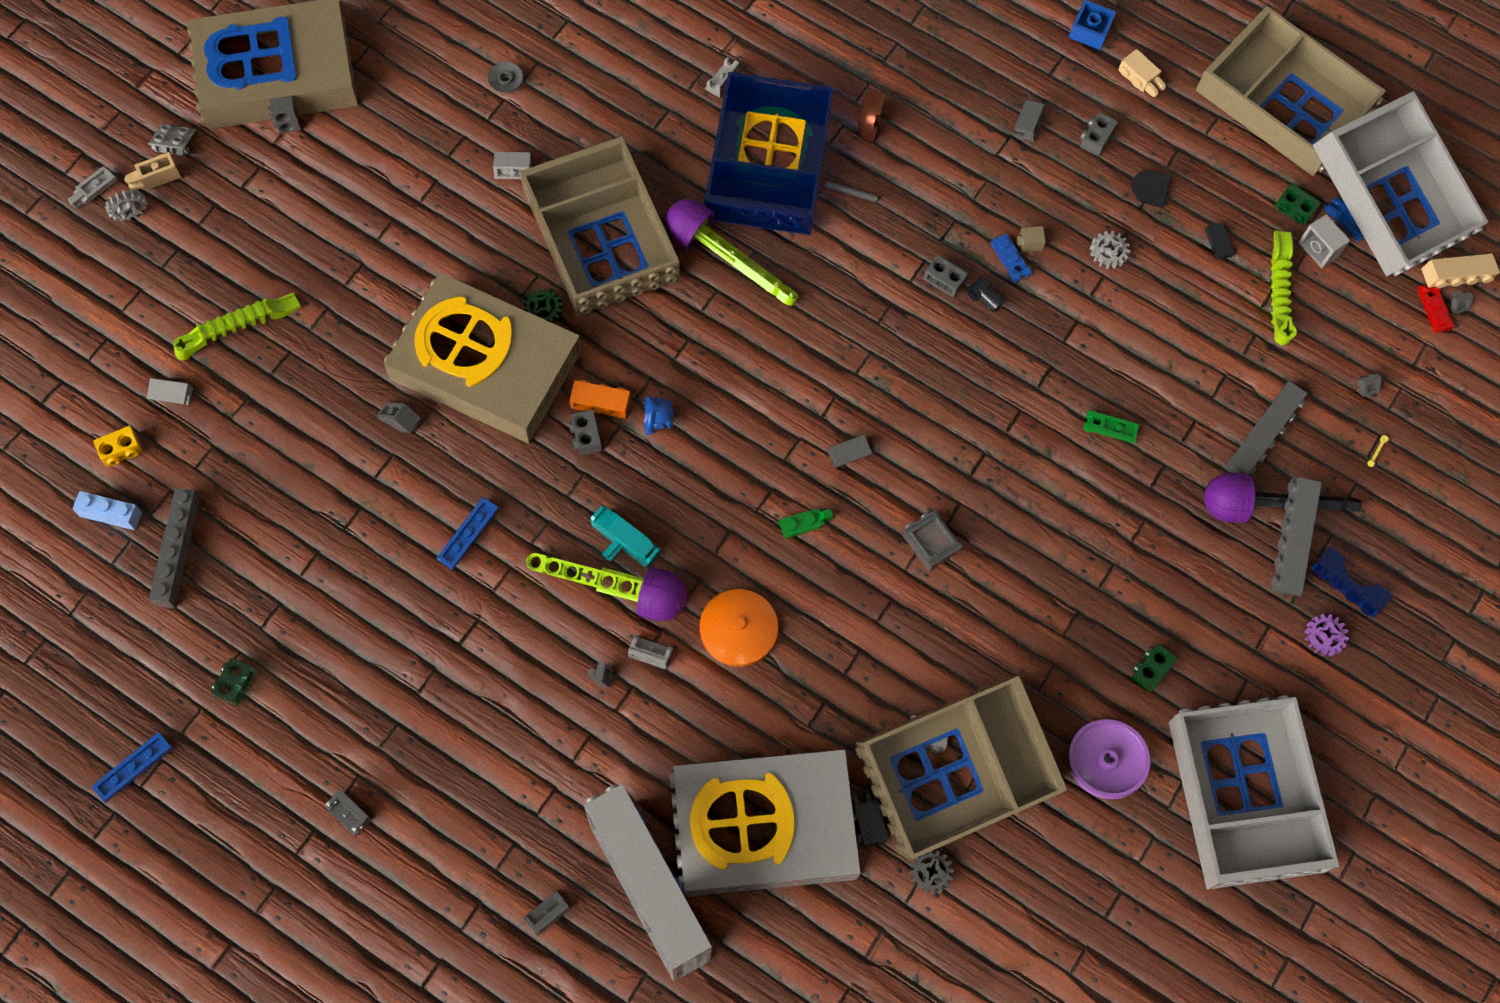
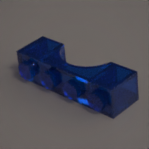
(1332, 568)

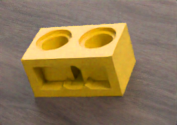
(117, 442)

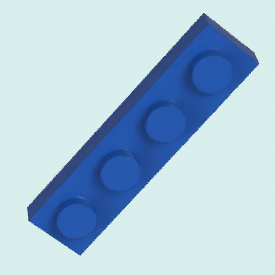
(467, 533)
(132, 767)

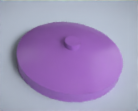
(1109, 759)

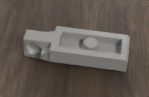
(92, 187)

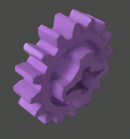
(1319, 636)

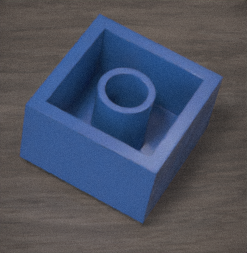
(1092, 24)

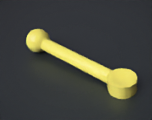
(1383, 439)

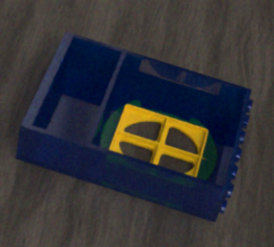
(765, 193)

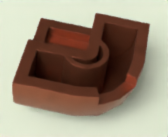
(870, 115)

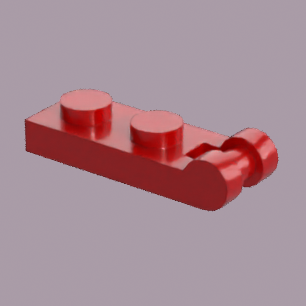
(1435, 308)

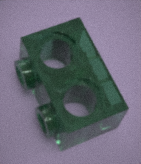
(238, 684)

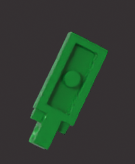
(804, 522)

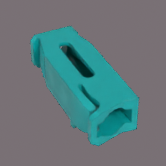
(623, 537)

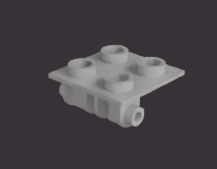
(172, 139)

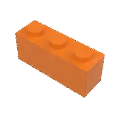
(600, 399)

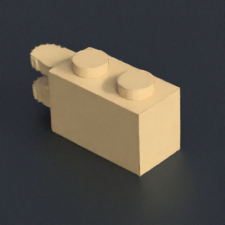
(1142, 73)
(153, 172)

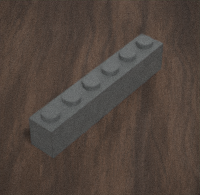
(1266, 430)
(1296, 536)
(174, 548)

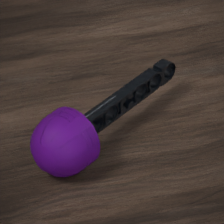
(1233, 498)

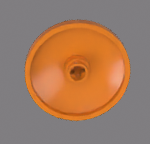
(738, 627)

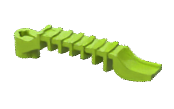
(1282, 253)
(277, 308)

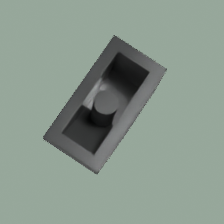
(399, 416)

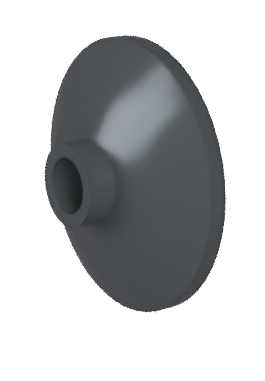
(505, 71)

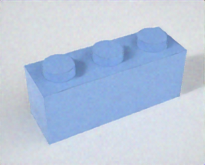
(107, 510)

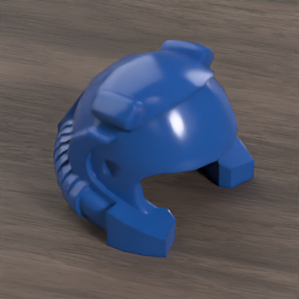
(658, 414)

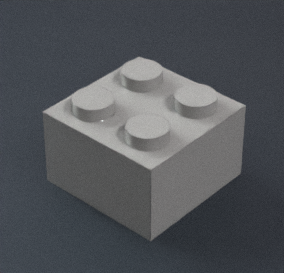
(1324, 241)

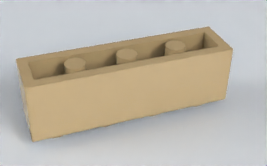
(1460, 270)

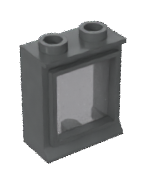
(931, 539)

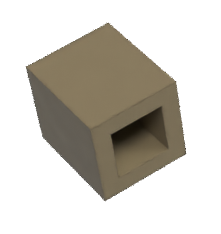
(1031, 239)

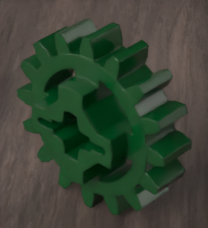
(542, 305)

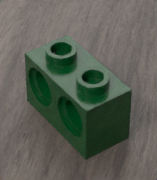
(1298, 202)
(1156, 669)

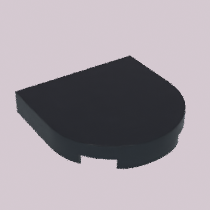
(1151, 187)

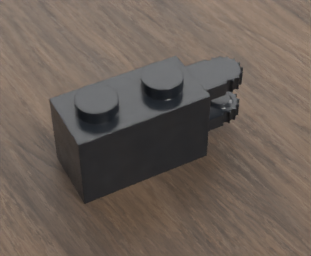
(868, 820)

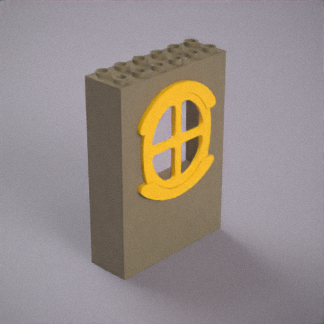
(520, 370)

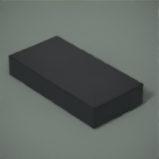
(1219, 241)

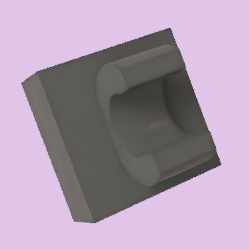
(1461, 302)
(1369, 385)
(601, 675)

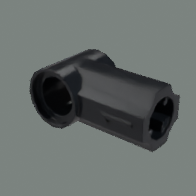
(982, 291)

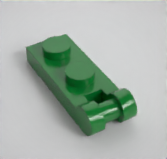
(1111, 426)

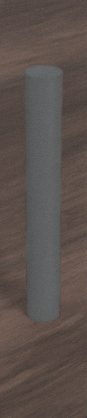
(850, 191)

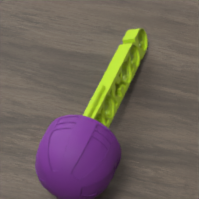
(689, 222)
(658, 594)

